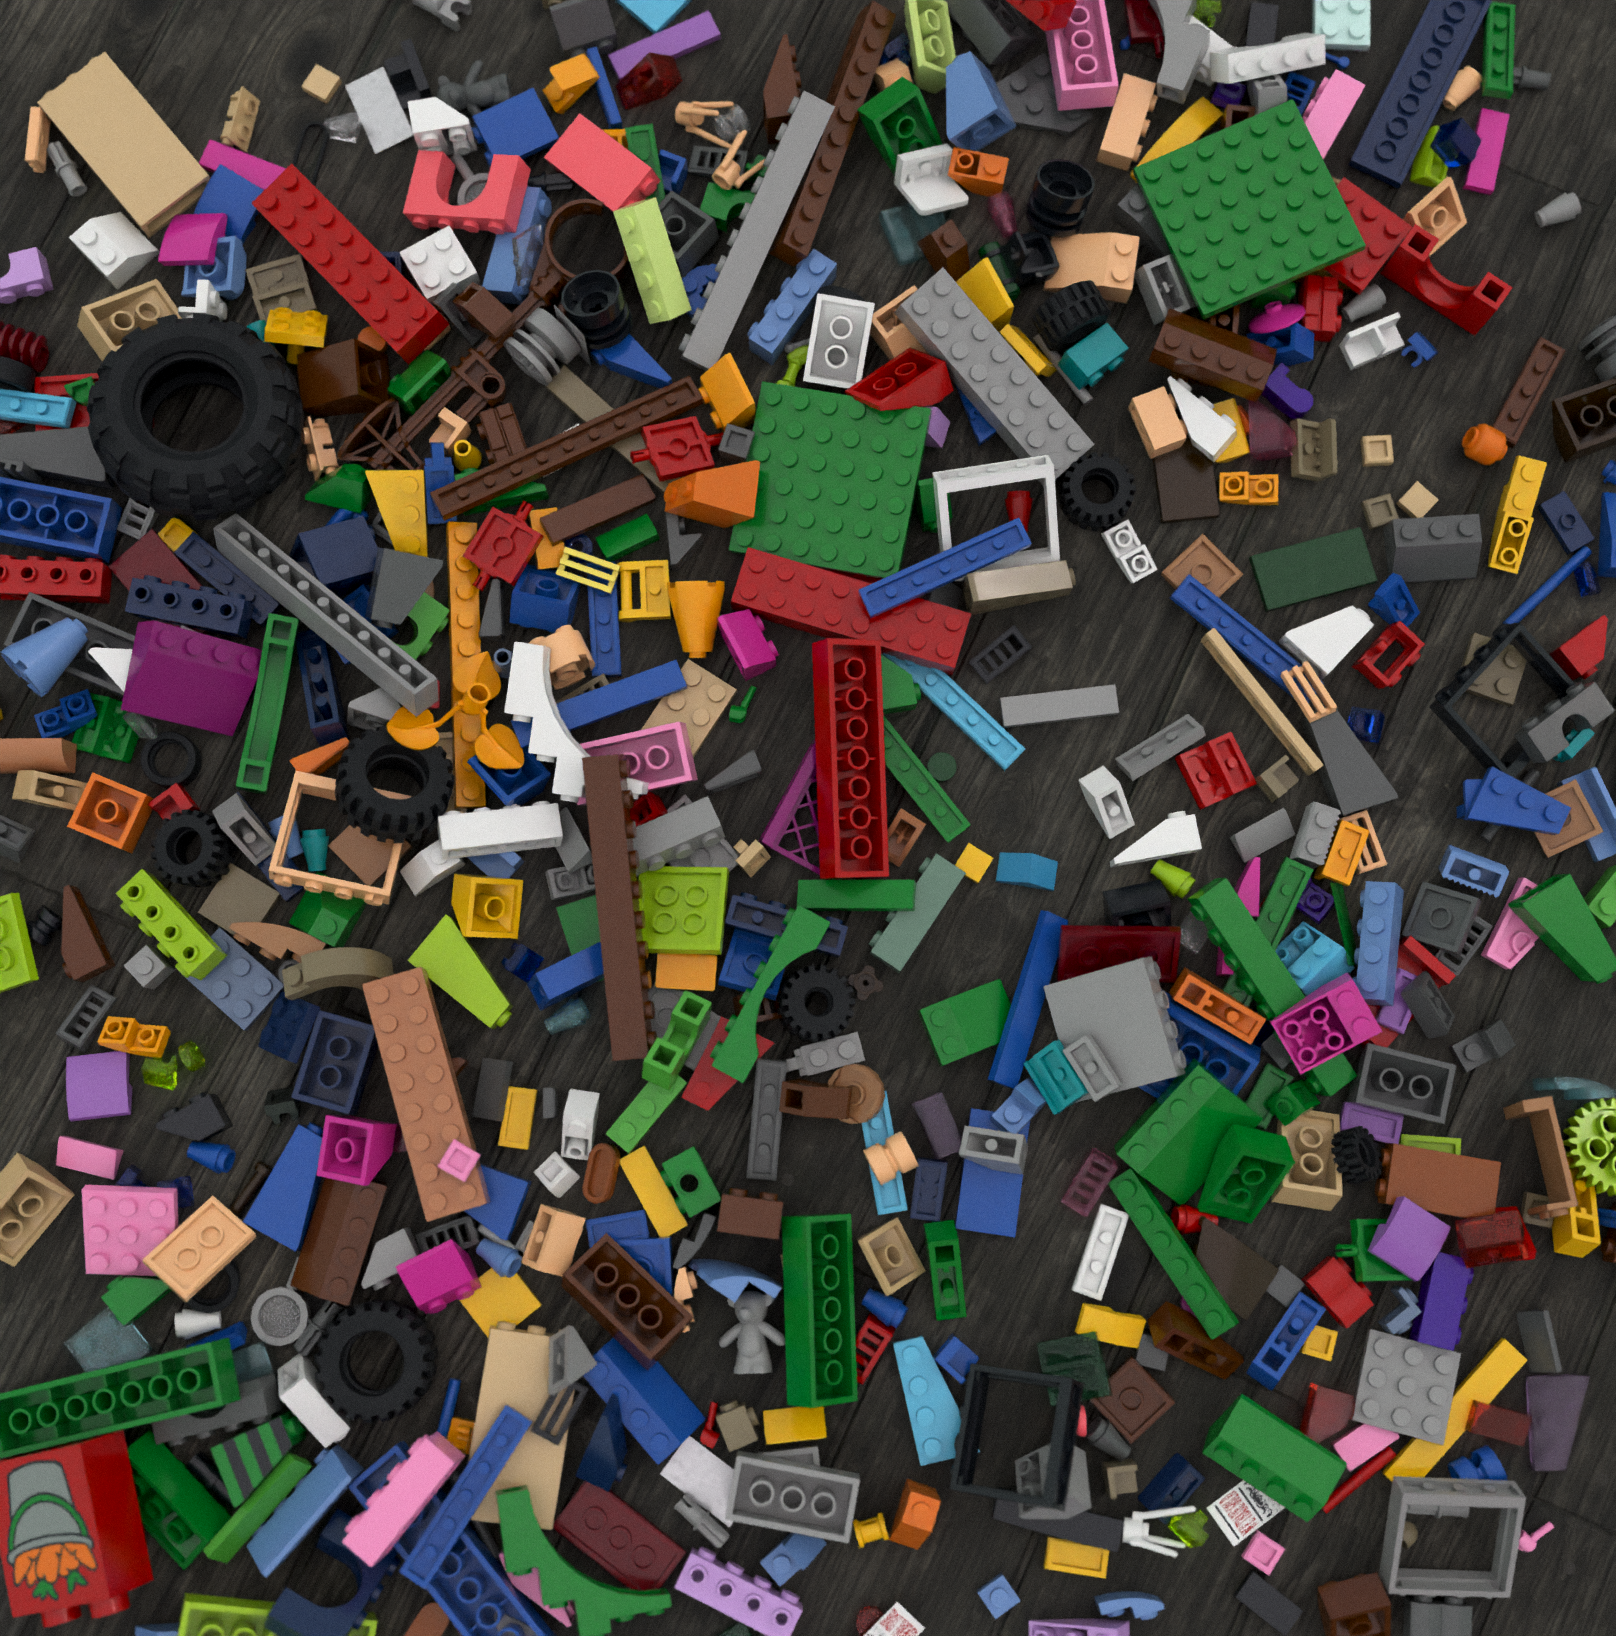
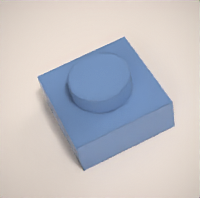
(998, 1595)

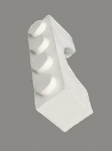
(1253, 62)

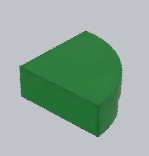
(80, 390)

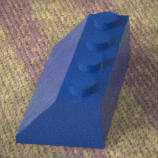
(649, 1400)

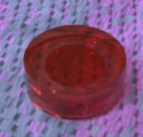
(867, 1618)

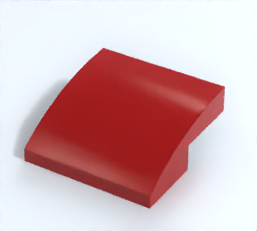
(1215, 770)

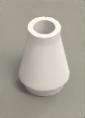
(193, 1323)

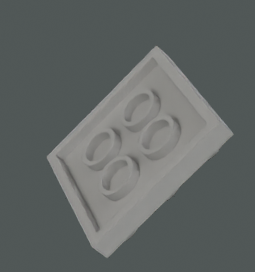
(1405, 1386)

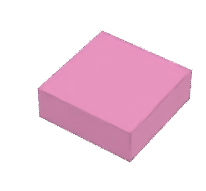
(459, 1160)
(1263, 1552)

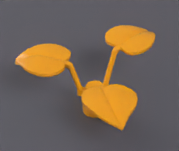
(479, 684)

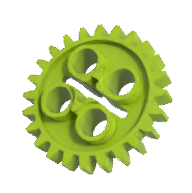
(1587, 1131)

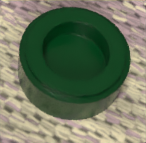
(942, 767)

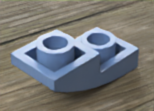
(1140, 1604)

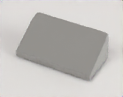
(1263, 835)
(573, 848)

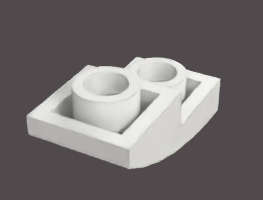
(1128, 551)

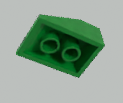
(899, 121)
(966, 1021)
(1245, 1173)

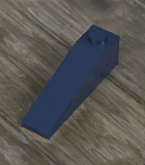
(320, 689)

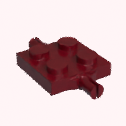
(1144, 25)

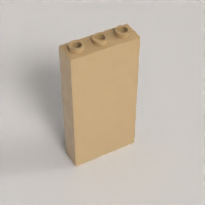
(126, 144)
(518, 1376)

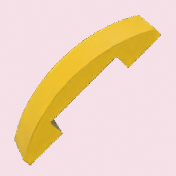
(1185, 130)

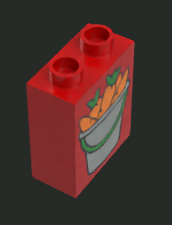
(71, 1530)

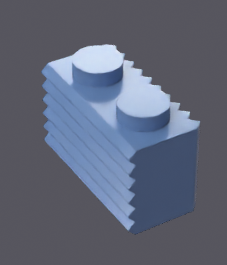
(1473, 870)

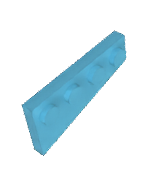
(928, 1400)

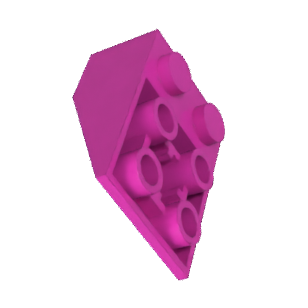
(1325, 1023)

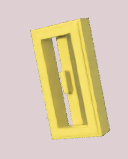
(565, 562)

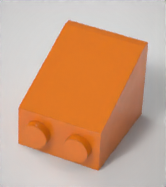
(716, 495)

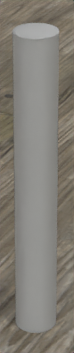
(1054, 357)

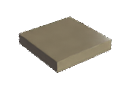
(239, 899)

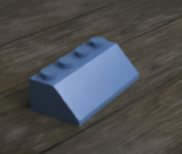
(303, 1509)

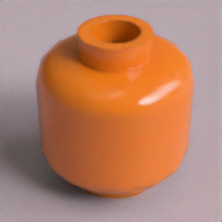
(1484, 444)

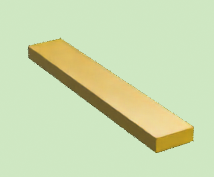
(1481, 1385)

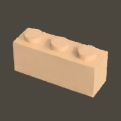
(1127, 122)

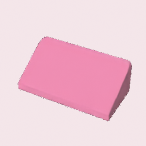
(88, 1157)

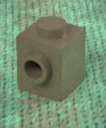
(737, 1424)

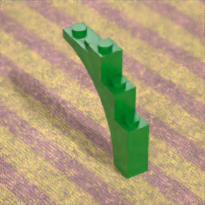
(559, 1581)

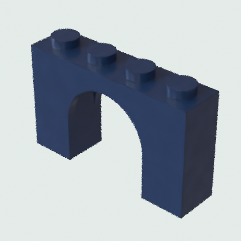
(299, 1617)

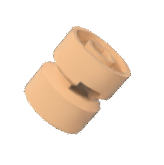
(890, 1158)

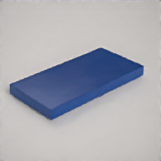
(986, 1196)

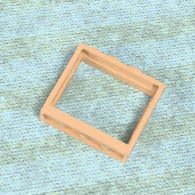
(325, 788)

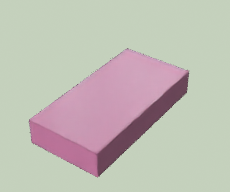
(1362, 1443)

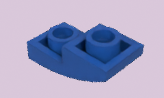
(72, 714)

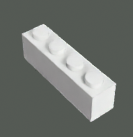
(499, 830)

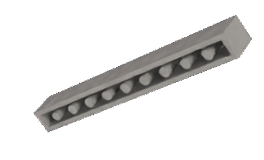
(757, 231)
(327, 615)

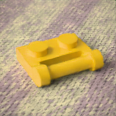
(653, 590)

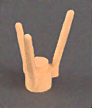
(693, 114)
(728, 171)

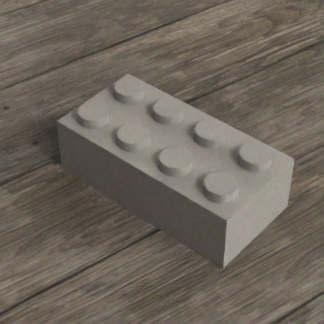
(793, 1496)

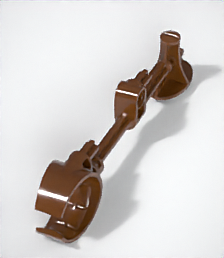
(475, 368)

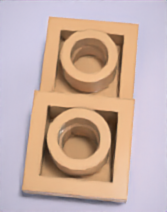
(684, 1288)

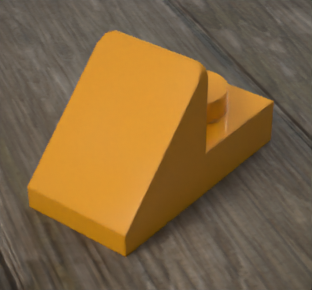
(570, 82)

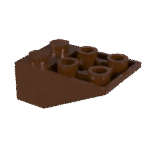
(780, 89)

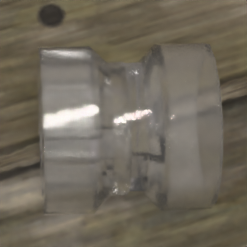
(731, 123)

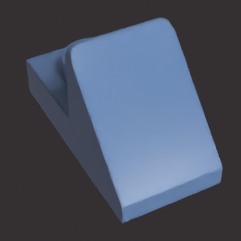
(1019, 1107)
(790, 1555)

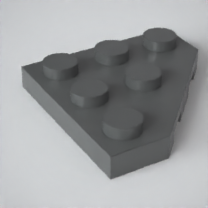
(1033, 101)

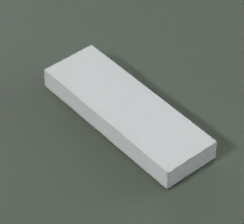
(1100, 1252)

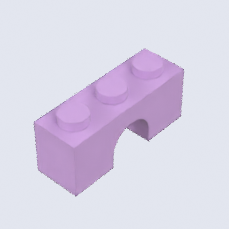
(26, 276)

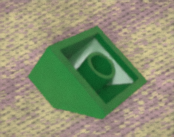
(327, 916)

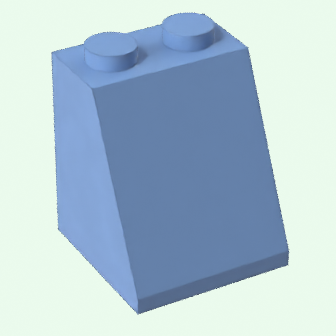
(974, 104)

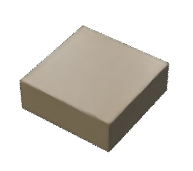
(321, 84)
(1376, 450)
(1417, 501)

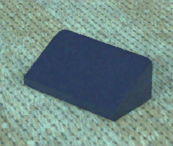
(1171, 1486)

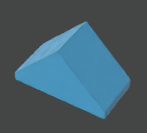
(1026, 870)

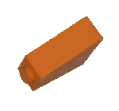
(915, 1514)

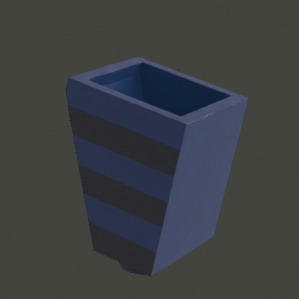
(338, 554)

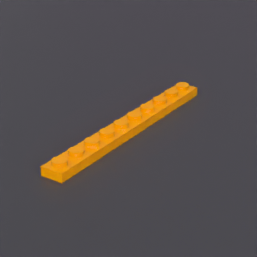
(464, 643)

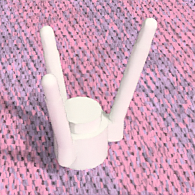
(1136, 1531)

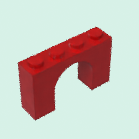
(1463, 305)

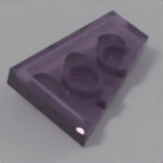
(1555, 1412)

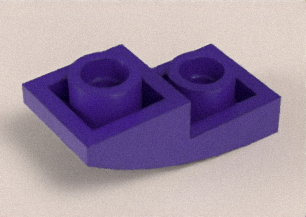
(1315, 902)

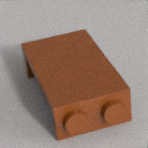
(1438, 1180)

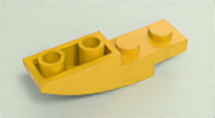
(1514, 514)

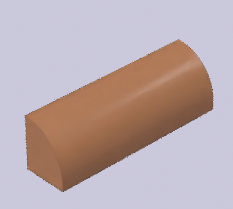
(37, 754)

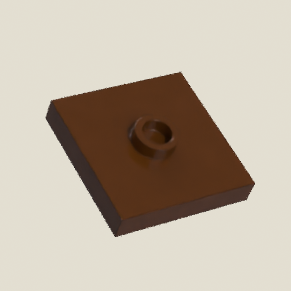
(1135, 1400)

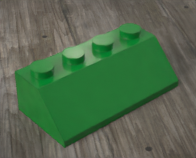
(1274, 1457)
(173, 1502)

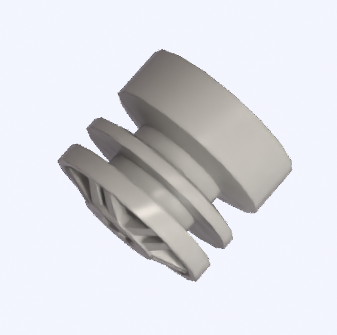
(546, 342)

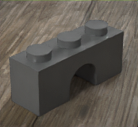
(1543, 735)

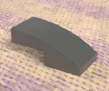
(690, 1247)

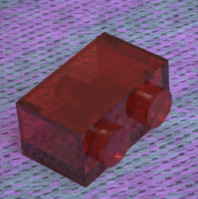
(1491, 1239)

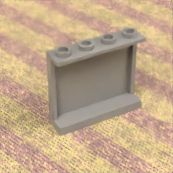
(1125, 1018)

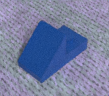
(1394, 601)

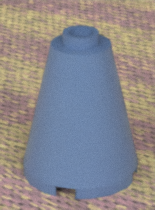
(46, 654)

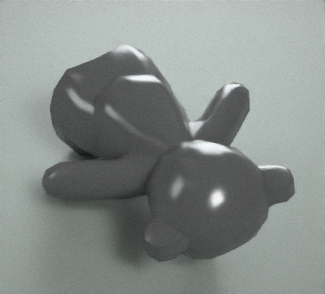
(472, 93)

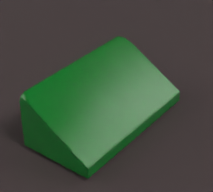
(627, 538)

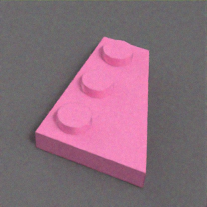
(1510, 936)

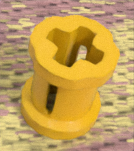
(870, 1530)

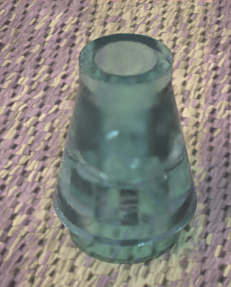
(570, 1015)

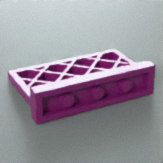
(787, 808)

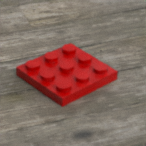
(1380, 231)

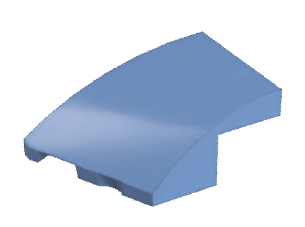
(732, 1278)

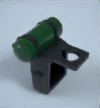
(1021, 260)

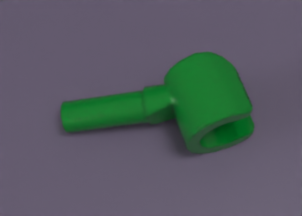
(738, 713)

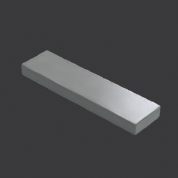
(1059, 706)

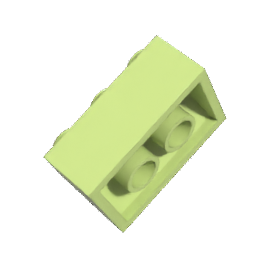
(929, 42)

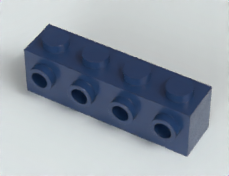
(192, 608)
(766, 920)

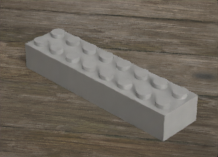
(992, 374)

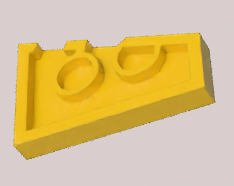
(402, 507)

